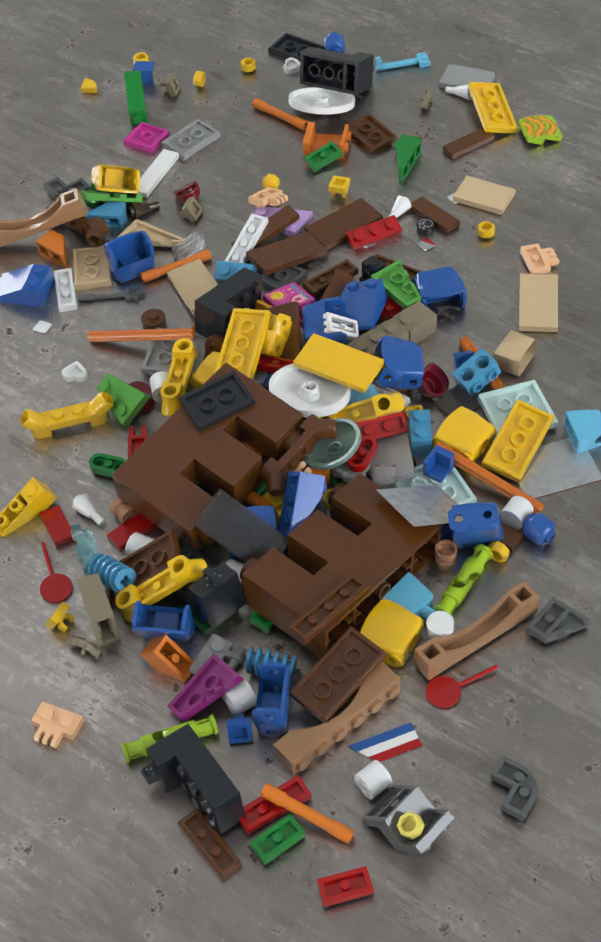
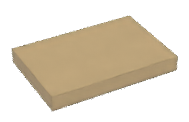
(484, 195)
(91, 268)

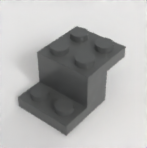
(398, 801)

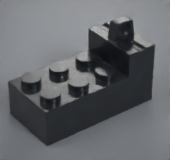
(336, 70)
(216, 306)
(214, 594)
(187, 761)

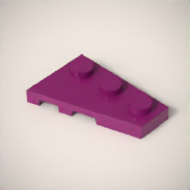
(204, 688)

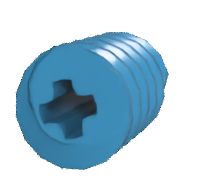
(112, 572)
(256, 658)

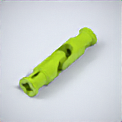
(464, 579)
(138, 748)

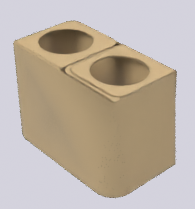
(515, 352)

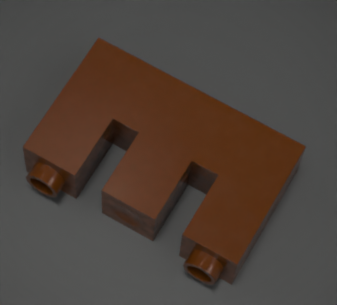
(164, 469)
(360, 538)

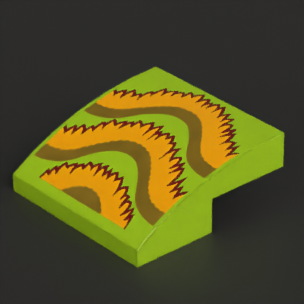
(539, 128)

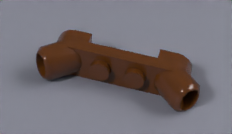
(93, 229)
(275, 471)

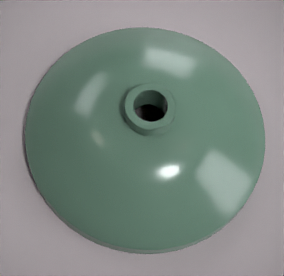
(336, 451)

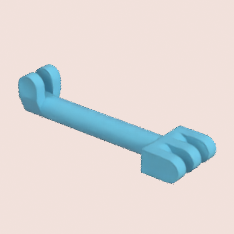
(421, 59)

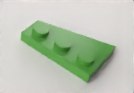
(93, 196)
(398, 284)
(126, 398)

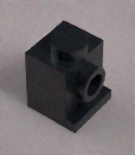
(370, 267)

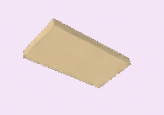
(191, 282)
(538, 302)

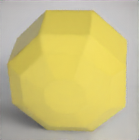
(410, 825)

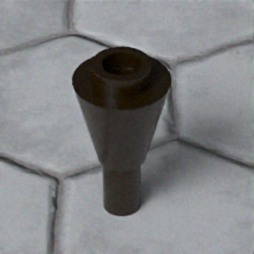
(136, 209)

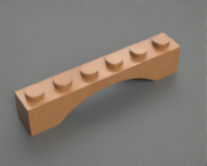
(66, 208)
(445, 651)
(301, 746)

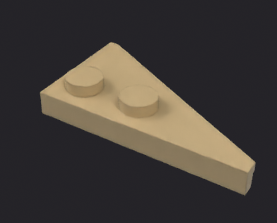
(157, 236)

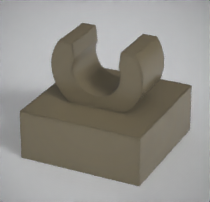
(171, 84)
(191, 209)

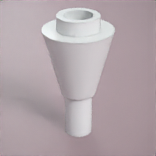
(461, 91)
(400, 206)
(84, 505)

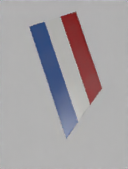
(389, 743)

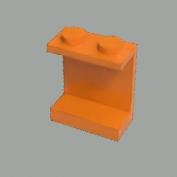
(314, 141)

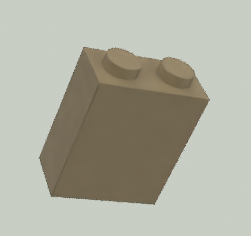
(98, 609)

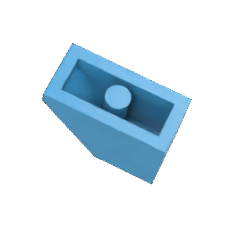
(112, 213)

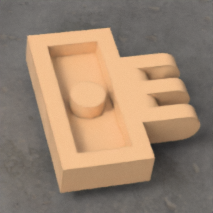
(268, 196)
(539, 259)
(55, 724)

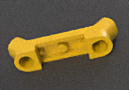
(184, 355)
(371, 408)
(43, 423)
(178, 574)

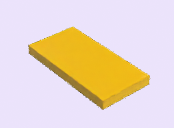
(492, 107)
(244, 340)
(338, 363)
(517, 441)

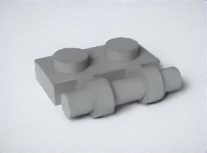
(222, 649)

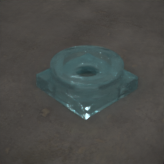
(85, 545)

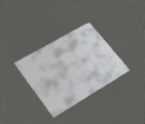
(557, 469)
(421, 504)

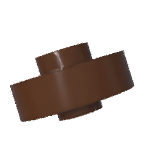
(153, 319)
(214, 343)

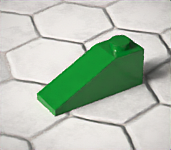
(135, 97)
(407, 151)

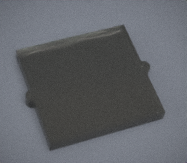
(453, 399)

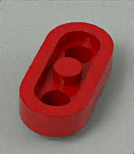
(363, 457)

